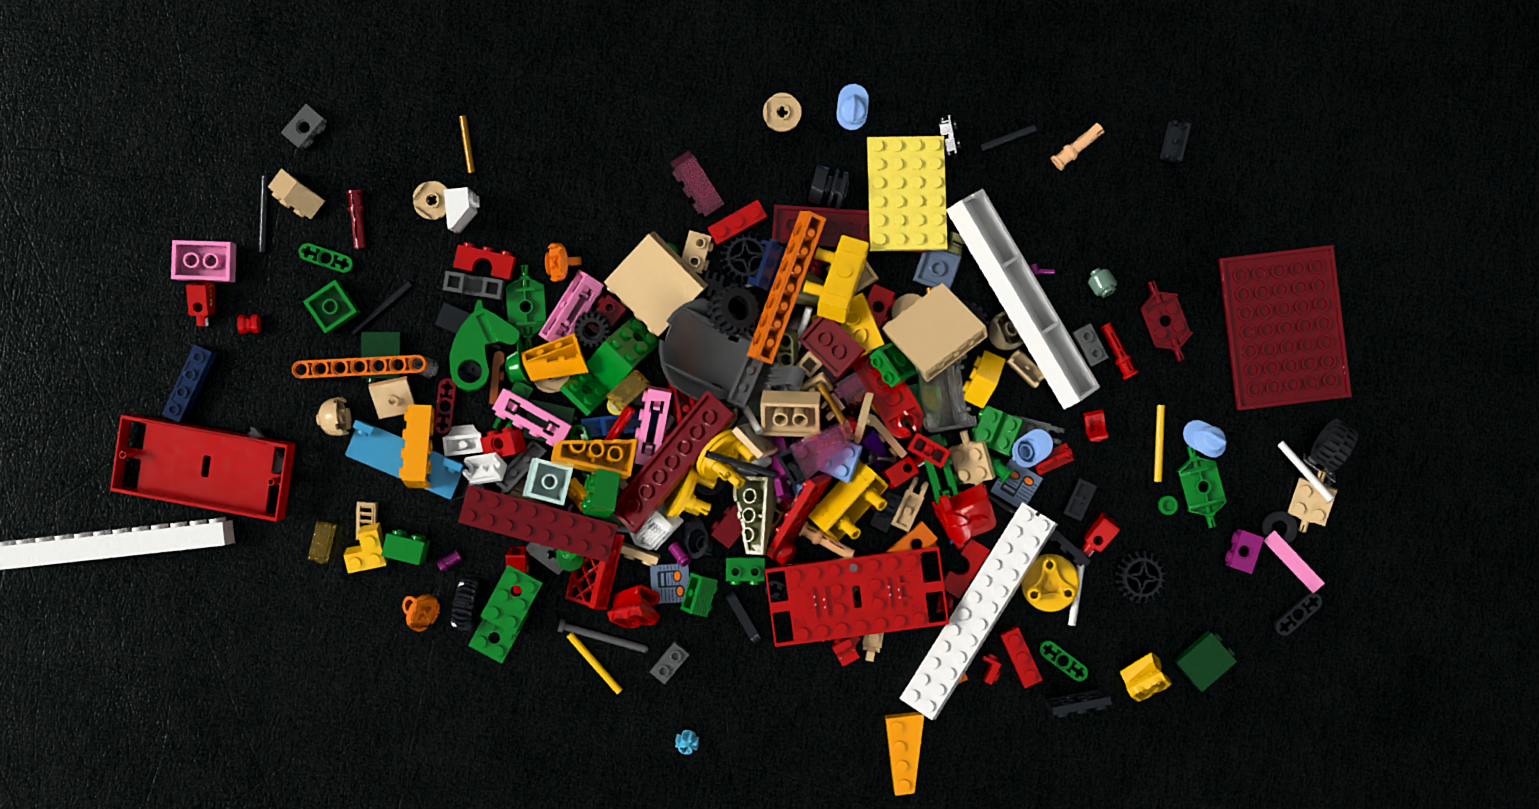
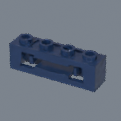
(189, 383)

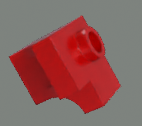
(846, 649)

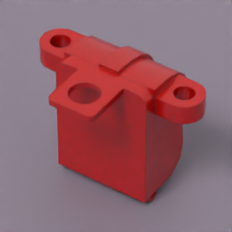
(965, 514)

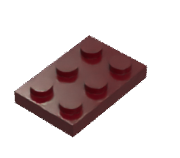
(831, 345)

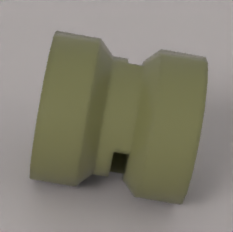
(952, 247)

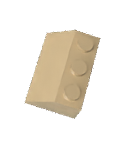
(790, 413)

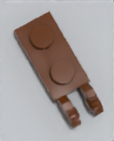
(498, 376)

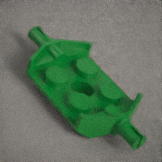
(524, 290)
(1193, 473)

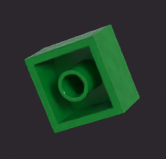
(332, 307)
(600, 494)
(406, 547)

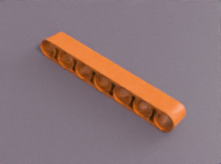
(351, 366)

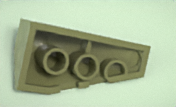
(756, 510)

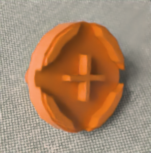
(557, 262)
(421, 612)

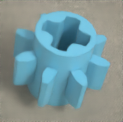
(687, 742)

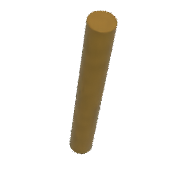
(467, 144)
(831, 402)

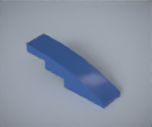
(602, 425)

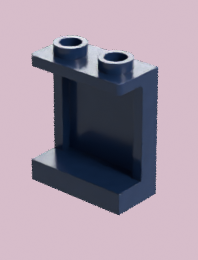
(769, 265)

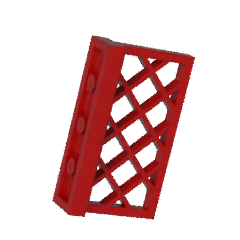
(603, 582)

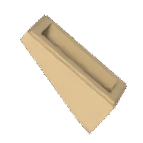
(359, 513)

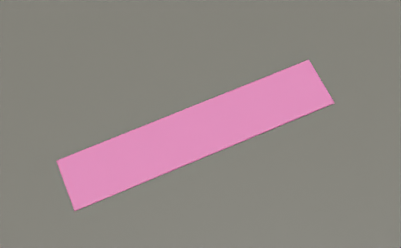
(1293, 561)

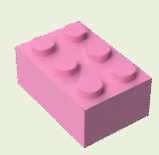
(203, 261)

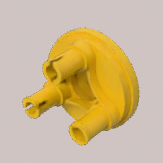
(729, 445)
(683, 496)
(1051, 583)

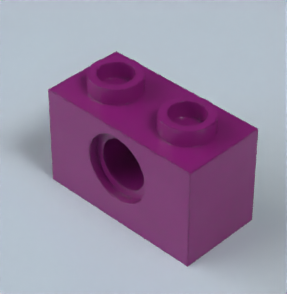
(1252, 543)

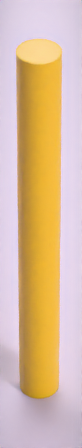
(1159, 443)
(595, 664)

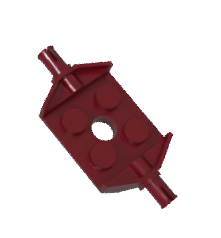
(1177, 331)

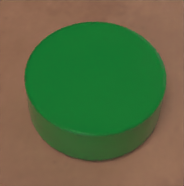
(1167, 505)

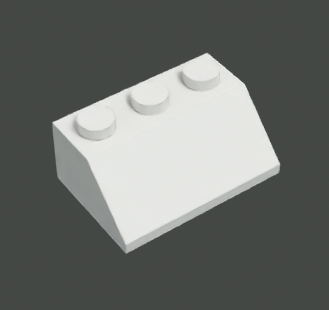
(460, 207)

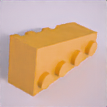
(417, 446)
(591, 455)
(904, 743)

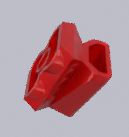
(634, 607)

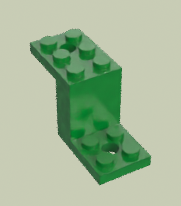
(610, 365)
(505, 613)

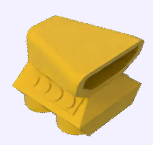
(1145, 677)

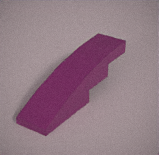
(781, 479)

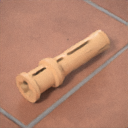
(1070, 151)
(818, 536)

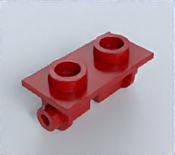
(1059, 456)

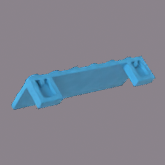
(383, 451)

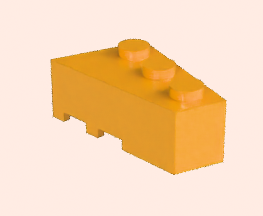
(555, 359)

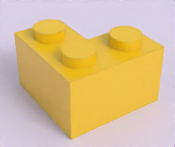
(983, 378)
(369, 552)

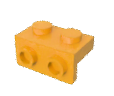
(576, 492)

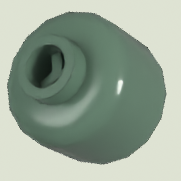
(1102, 282)

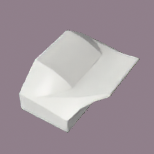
(462, 440)

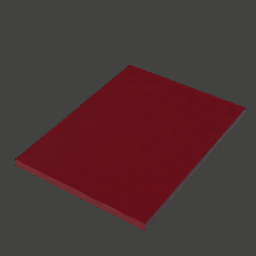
(1285, 327)

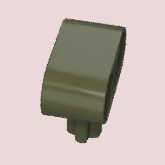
(790, 349)

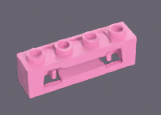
(571, 306)
(657, 395)
(504, 402)

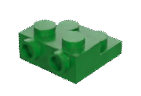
(892, 364)
(997, 430)

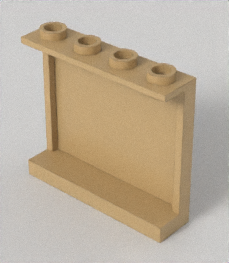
(654, 282)
(935, 331)

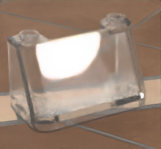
(945, 400)

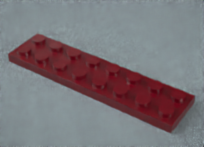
(838, 223)
(671, 462)
(538, 523)

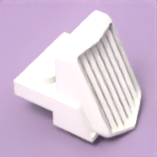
(656, 530)

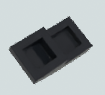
(882, 519)

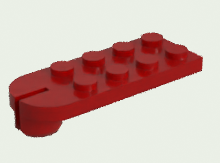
(892, 404)
(781, 547)

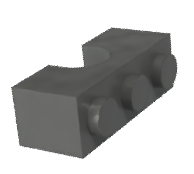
(474, 285)

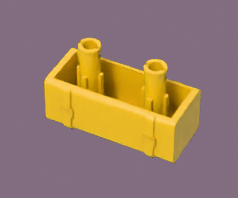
(842, 278)
(848, 502)

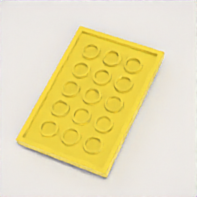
(907, 193)

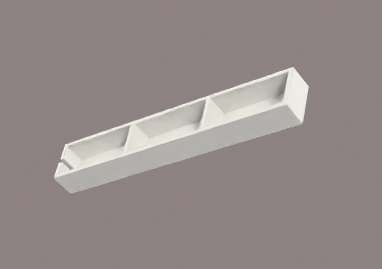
(1023, 299)
(117, 544)
(978, 611)

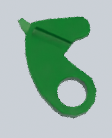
(469, 343)

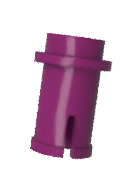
(682, 558)
(449, 560)

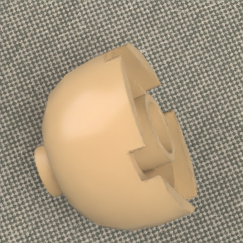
(334, 417)

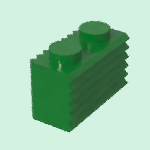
(699, 594)

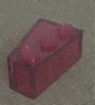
(696, 183)
(851, 392)
(818, 448)

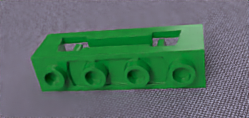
(951, 478)

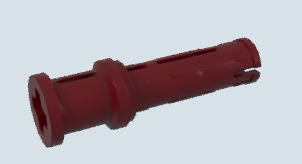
(356, 209)

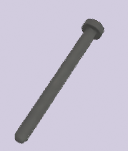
(601, 636)

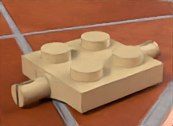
(971, 461)
(1309, 503)

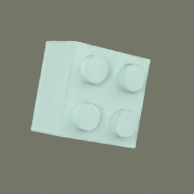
(547, 481)

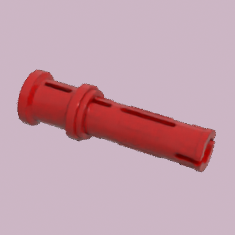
(1122, 359)

